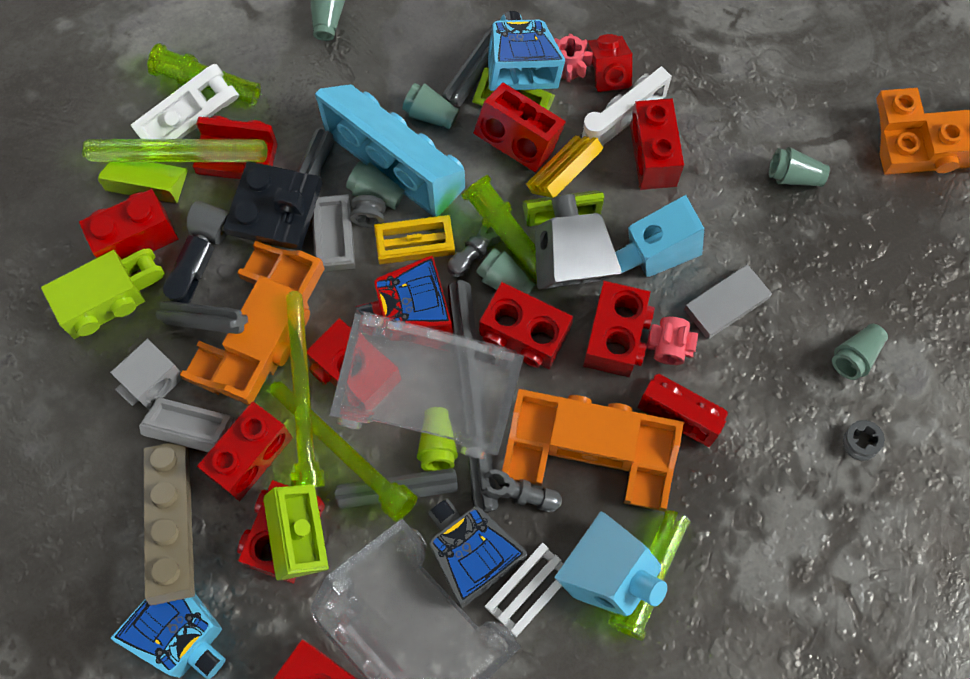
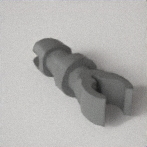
(474, 248)
(522, 492)

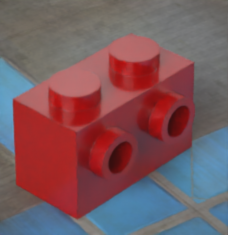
(129, 226)

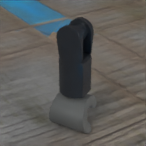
(204, 226)

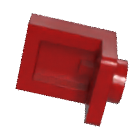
(611, 62)

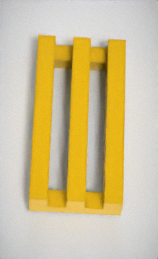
(564, 166)
(418, 252)

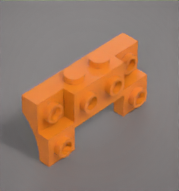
(919, 139)
(265, 339)
(596, 436)

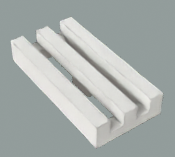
(554, 562)

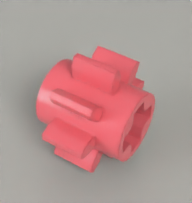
(575, 56)
(672, 340)

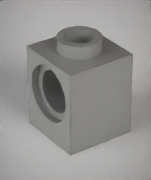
(146, 375)

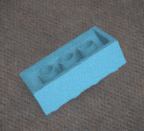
(391, 146)

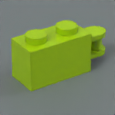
(101, 291)

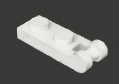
(620, 108)
(179, 112)

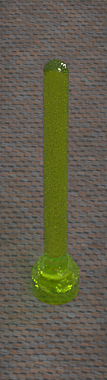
(306, 470)
(395, 498)

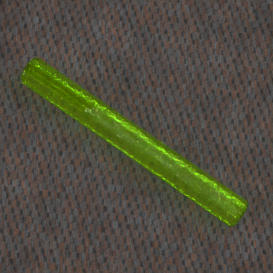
(175, 150)

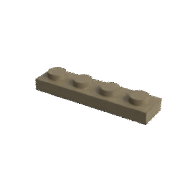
(167, 524)

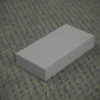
(333, 232)
(727, 301)
(185, 424)

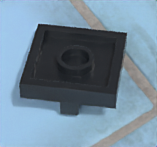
(273, 205)

